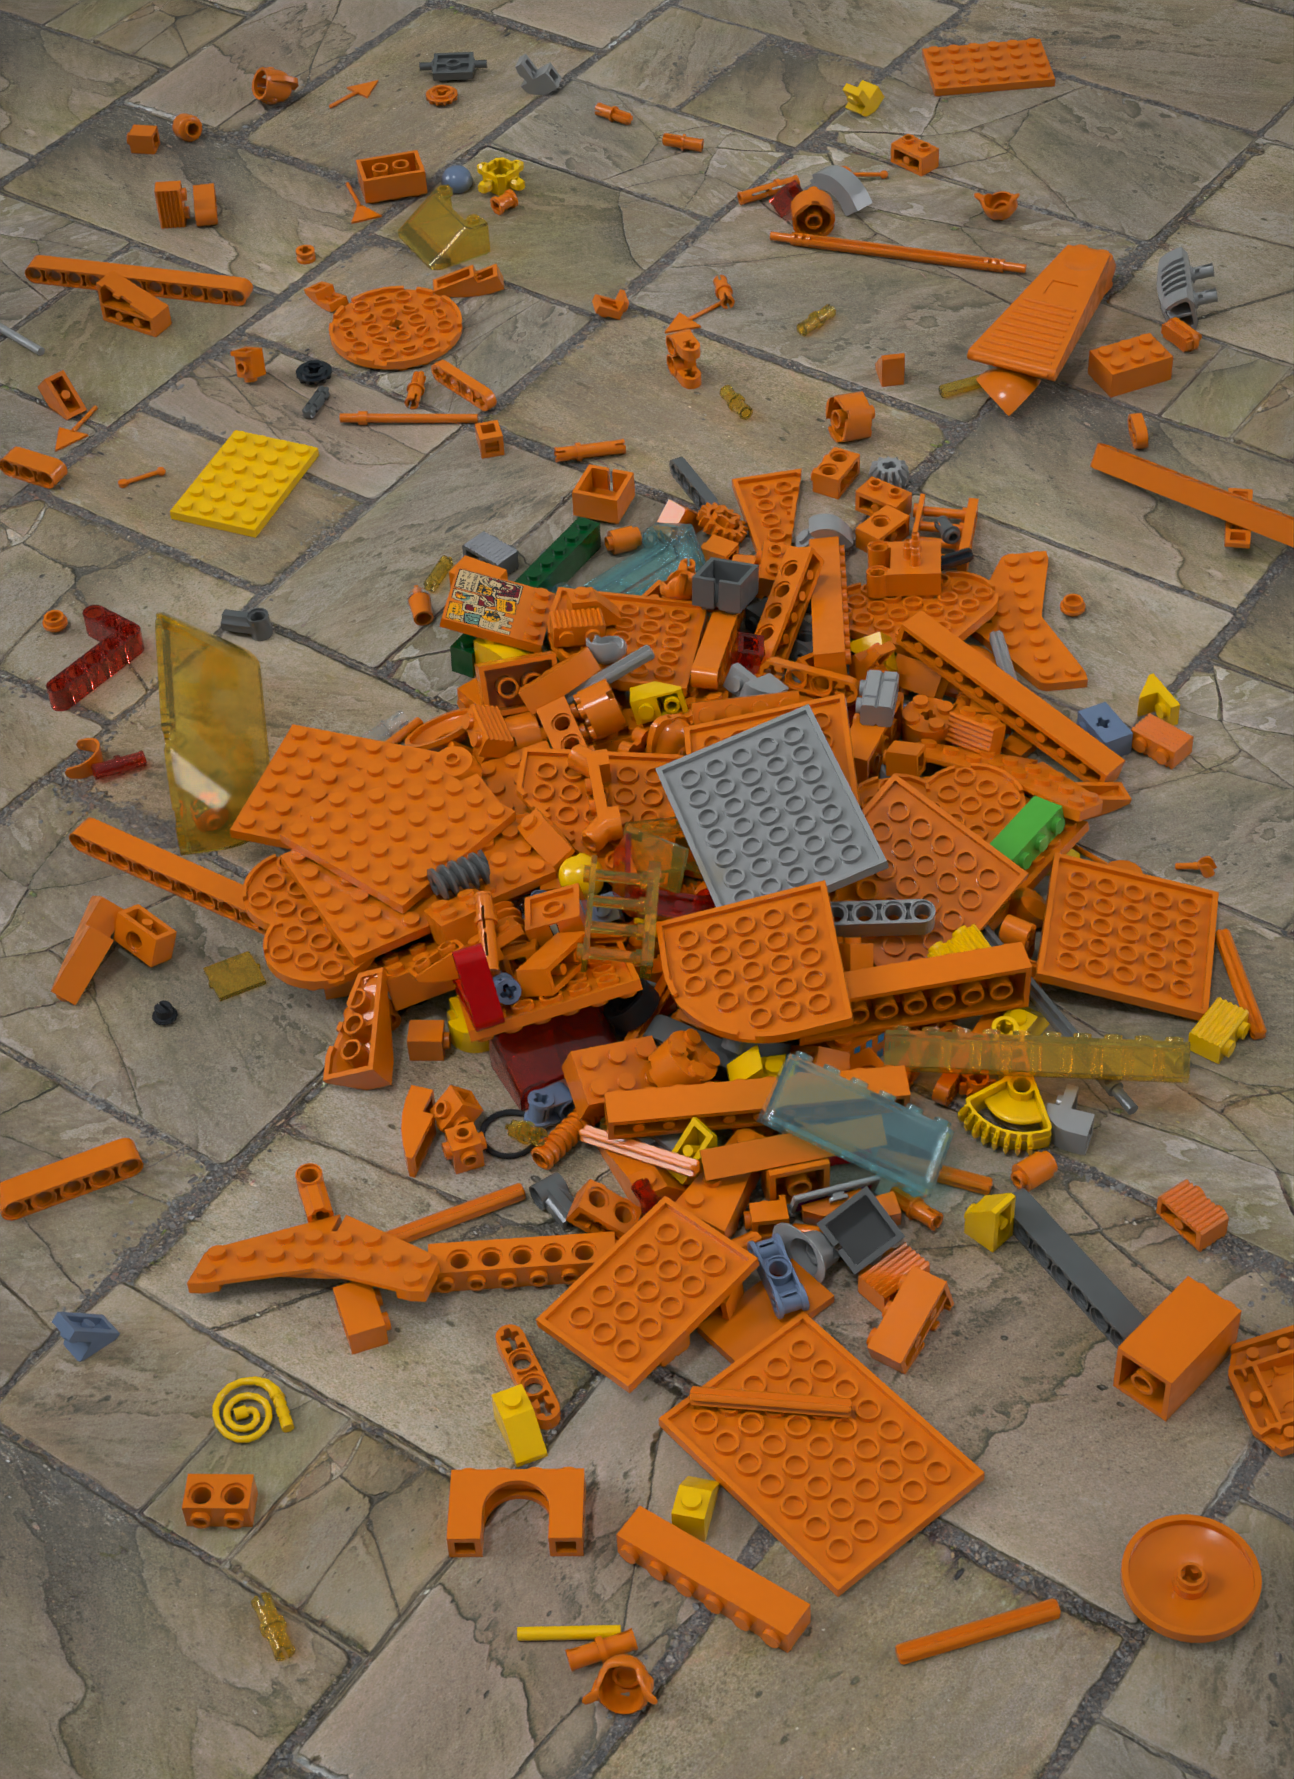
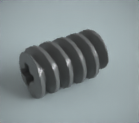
(459, 874)

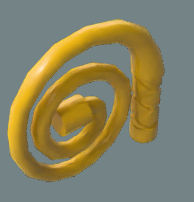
(242, 1412)

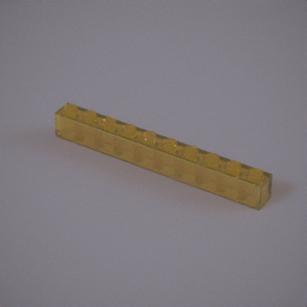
(1038, 1055)

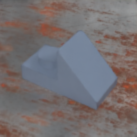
(84, 1333)

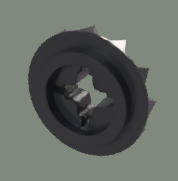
(314, 372)

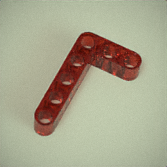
(118, 645)

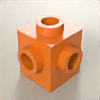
(455, 1108)
(464, 1147)

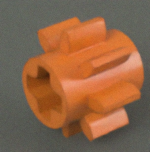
(973, 1083)

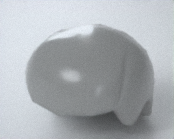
(607, 649)

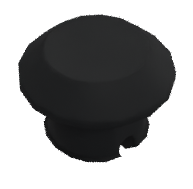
(164, 1013)

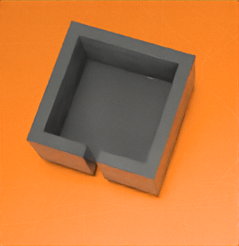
(725, 585)
(861, 1229)

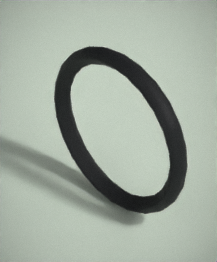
(499, 1154)

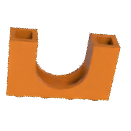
(479, 1491)

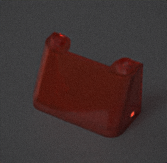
(536, 1052)

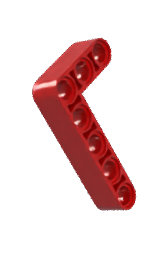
(477, 987)

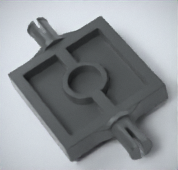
(453, 66)

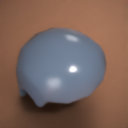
(457, 178)

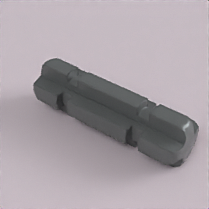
(315, 402)

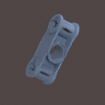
(784, 1291)

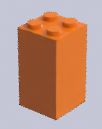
(1176, 1348)

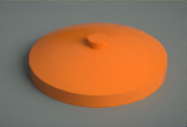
(1191, 1578)

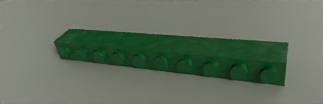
(553, 566)

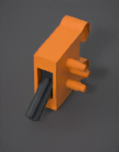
(909, 567)

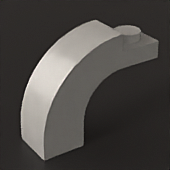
(844, 186)

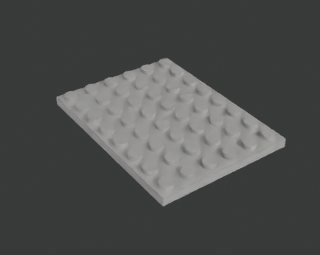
(770, 812)

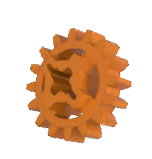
(722, 522)

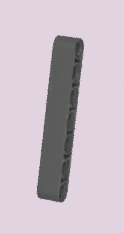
(1073, 1270)

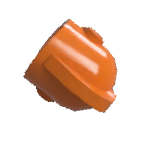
(277, 84)
(667, 735)

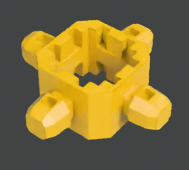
(500, 176)

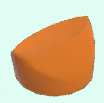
(1028, 906)

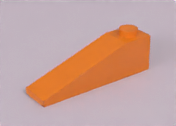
(364, 1044)
(630, 1170)

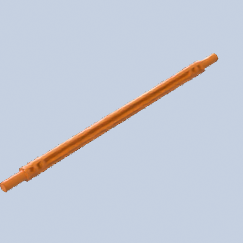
(898, 252)

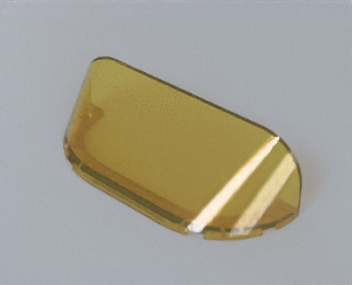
(210, 731)

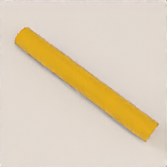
(581, 1632)

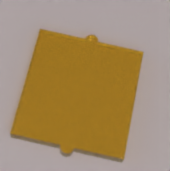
(234, 976)

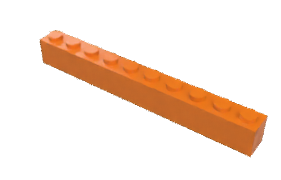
(830, 608)
(1009, 700)
(718, 1104)

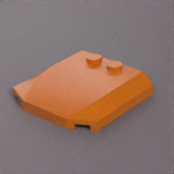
(1264, 1387)

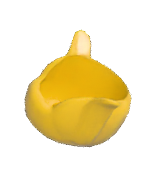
(572, 872)

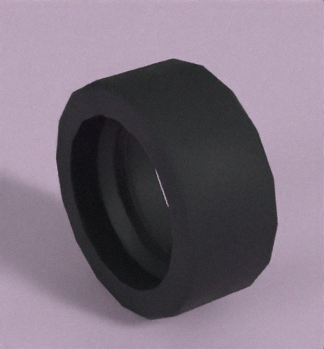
(632, 1012)

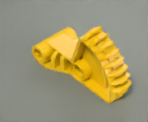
(1010, 1106)

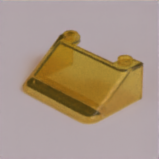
(442, 235)

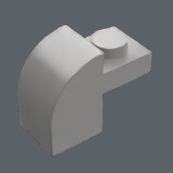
(537, 81)
(825, 526)
(744, 683)
(1070, 1127)

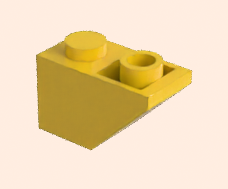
(656, 700)

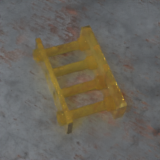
(643, 931)

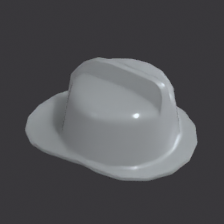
(808, 1249)

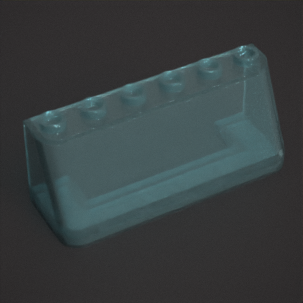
(858, 1124)

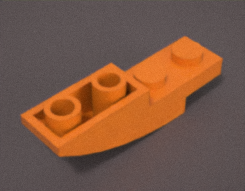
(440, 964)

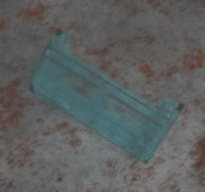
(663, 550)

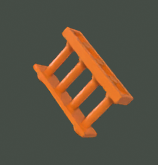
(967, 525)

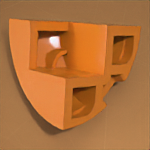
(1007, 387)

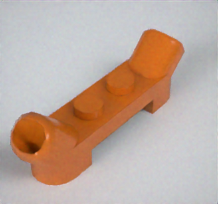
(607, 823)

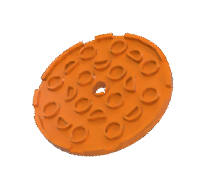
(368, 332)

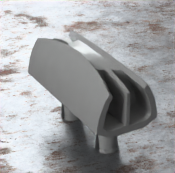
(1176, 287)

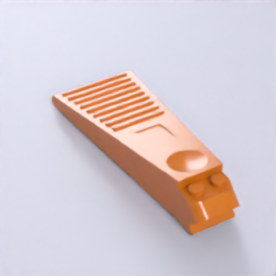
(1049, 315)

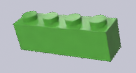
(1030, 831)

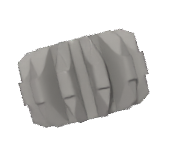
(891, 471)

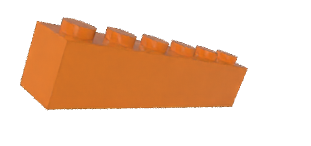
(713, 1579)

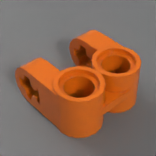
(682, 357)

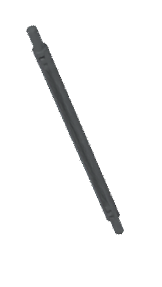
(1063, 1026)

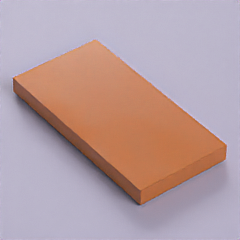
(755, 1317)

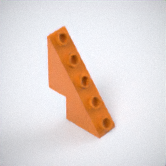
(87, 949)

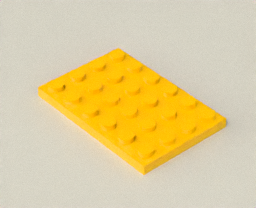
(244, 483)

